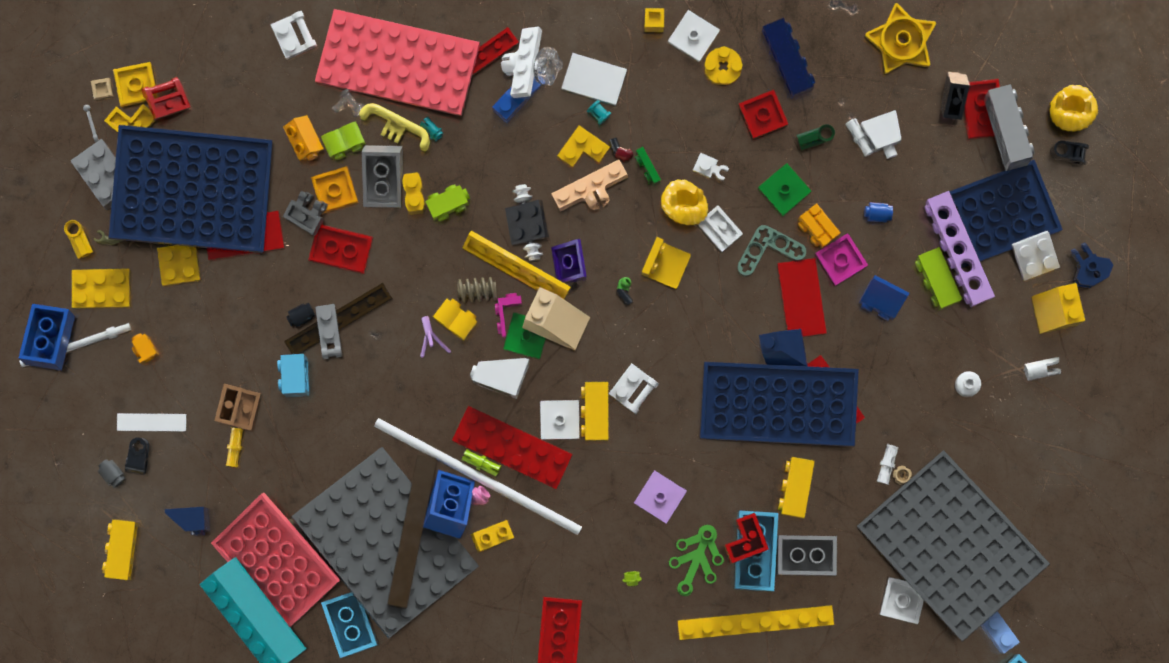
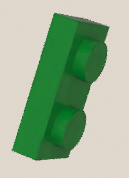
(651, 174)

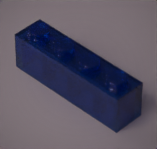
(788, 58)

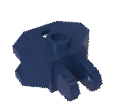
(1091, 265)

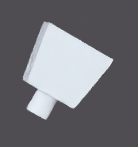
(883, 133)

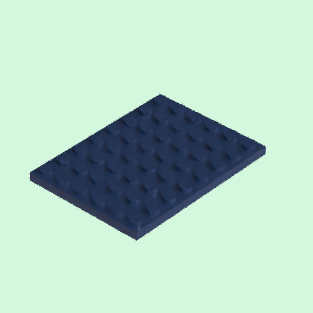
(190, 189)

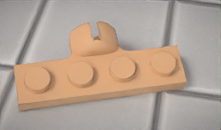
(591, 187)

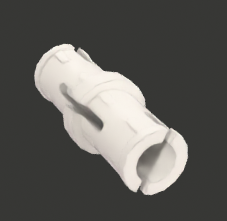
(860, 137)
(887, 464)

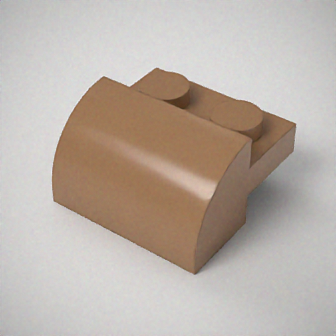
(237, 407)

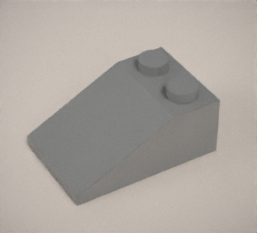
(382, 176)

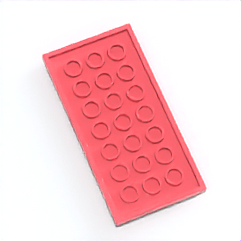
(397, 62)

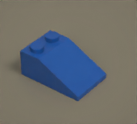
(883, 298)
(449, 504)

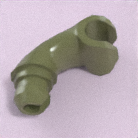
(104, 240)

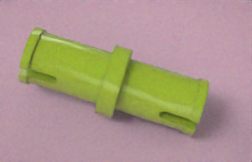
(481, 463)

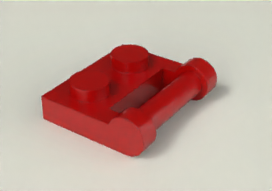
(166, 104)

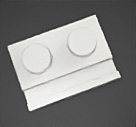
(720, 229)

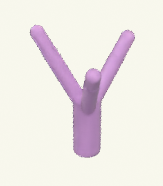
(428, 337)

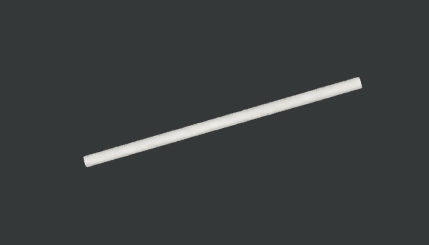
(478, 476)

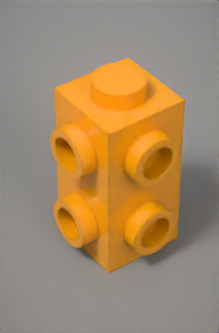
(303, 138)

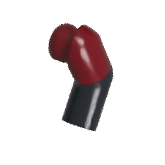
(619, 152)

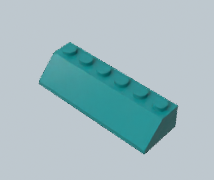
(252, 614)

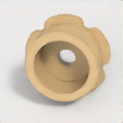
(902, 470)

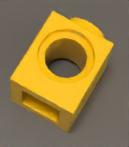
(654, 19)

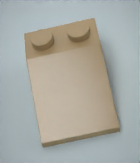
(555, 319)

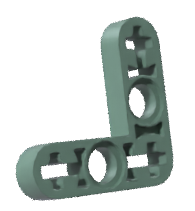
(769, 242)

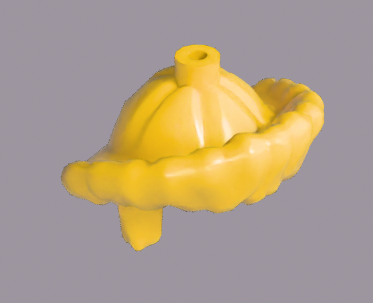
(1073, 108)
(684, 202)

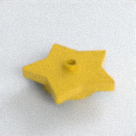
(912, 30)

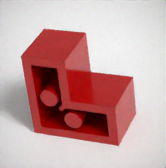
(751, 542)

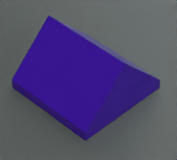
(569, 262)

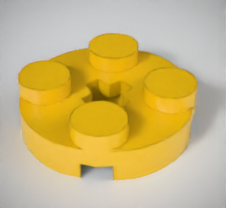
(723, 55)

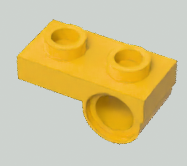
(492, 536)

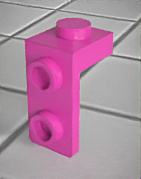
(509, 301)

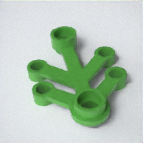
(697, 557)

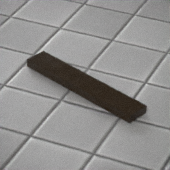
(346, 316)

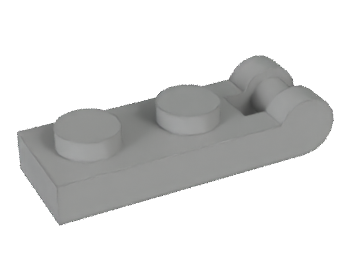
(328, 330)

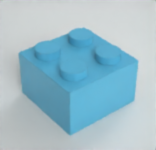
(294, 375)

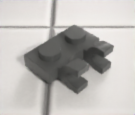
(303, 217)

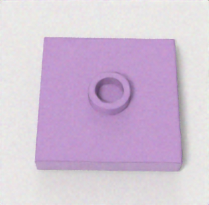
(660, 497)

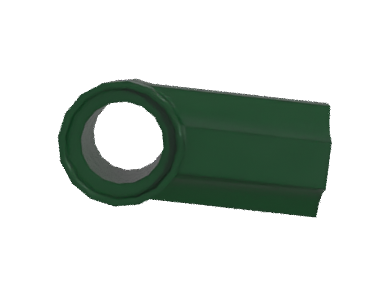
(813, 137)

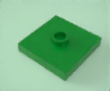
(784, 189)
(521, 340)

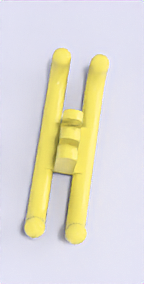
(396, 124)

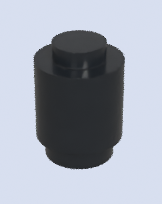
(300, 315)

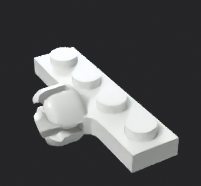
(522, 62)

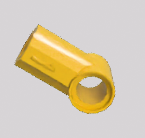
(79, 240)

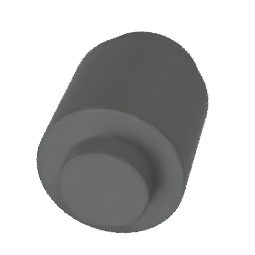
(111, 473)

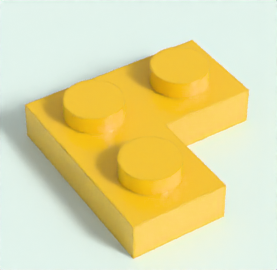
(142, 118)
(580, 143)

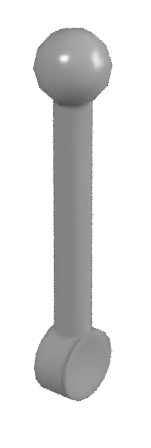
(86, 108)

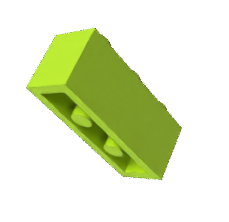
(938, 279)

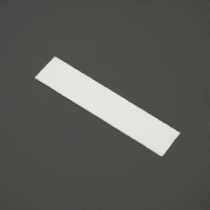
(151, 422)

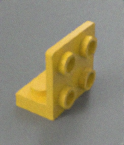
(665, 264)

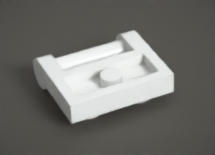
(287, 38)
(628, 384)

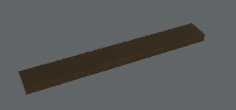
(411, 532)

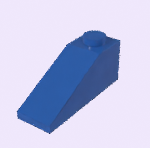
(508, 106)

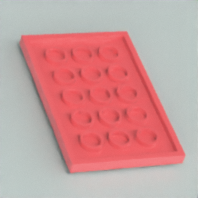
(277, 559)

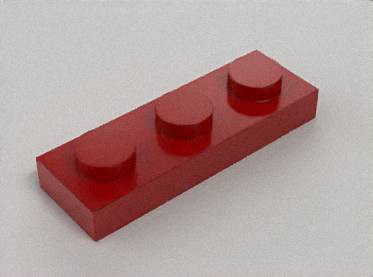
(494, 49)

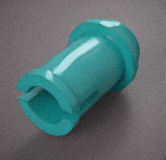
(434, 132)

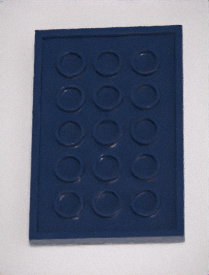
(1003, 211)

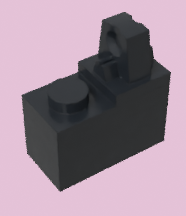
(954, 95)

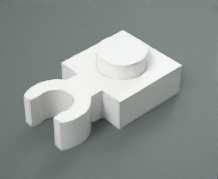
(707, 166)

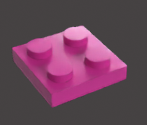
(841, 259)

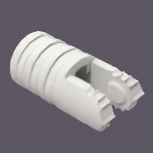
(1039, 369)

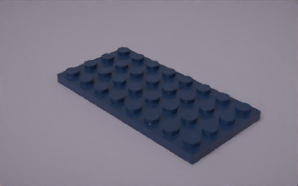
(779, 404)

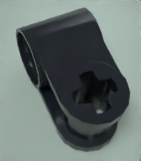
(1073, 152)
(137, 461)

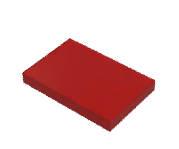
(975, 111)
(341, 249)

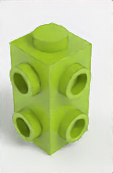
(447, 202)

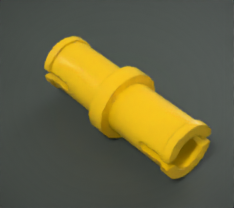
(234, 447)

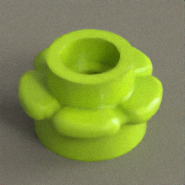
(632, 578)

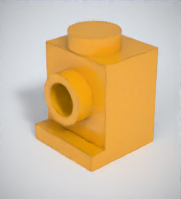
(144, 348)

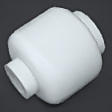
(968, 384)

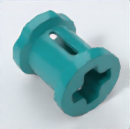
(599, 112)

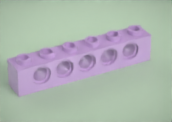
(945, 203)

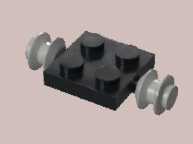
(527, 222)

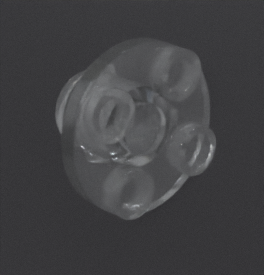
(547, 66)

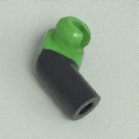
(623, 289)

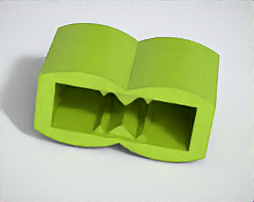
(343, 141)

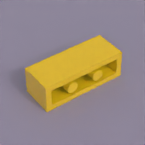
(595, 411)
(796, 487)
(120, 549)

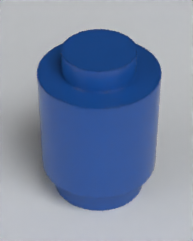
(878, 212)

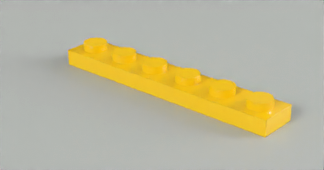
(513, 265)

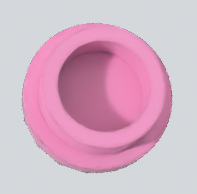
(480, 496)

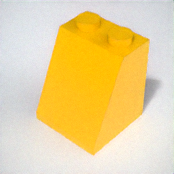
(1058, 308)

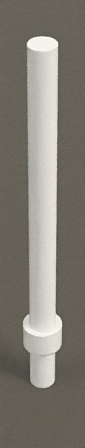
(110, 333)

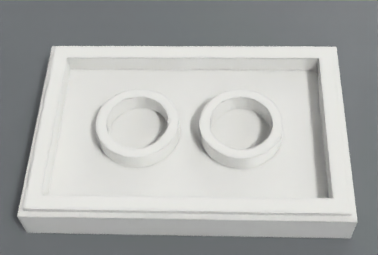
(594, 79)

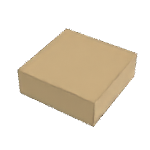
(102, 89)

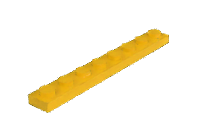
(755, 622)

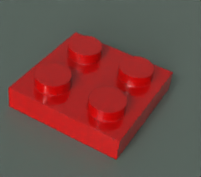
(763, 114)

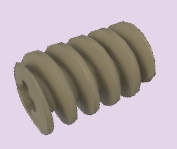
(477, 290)

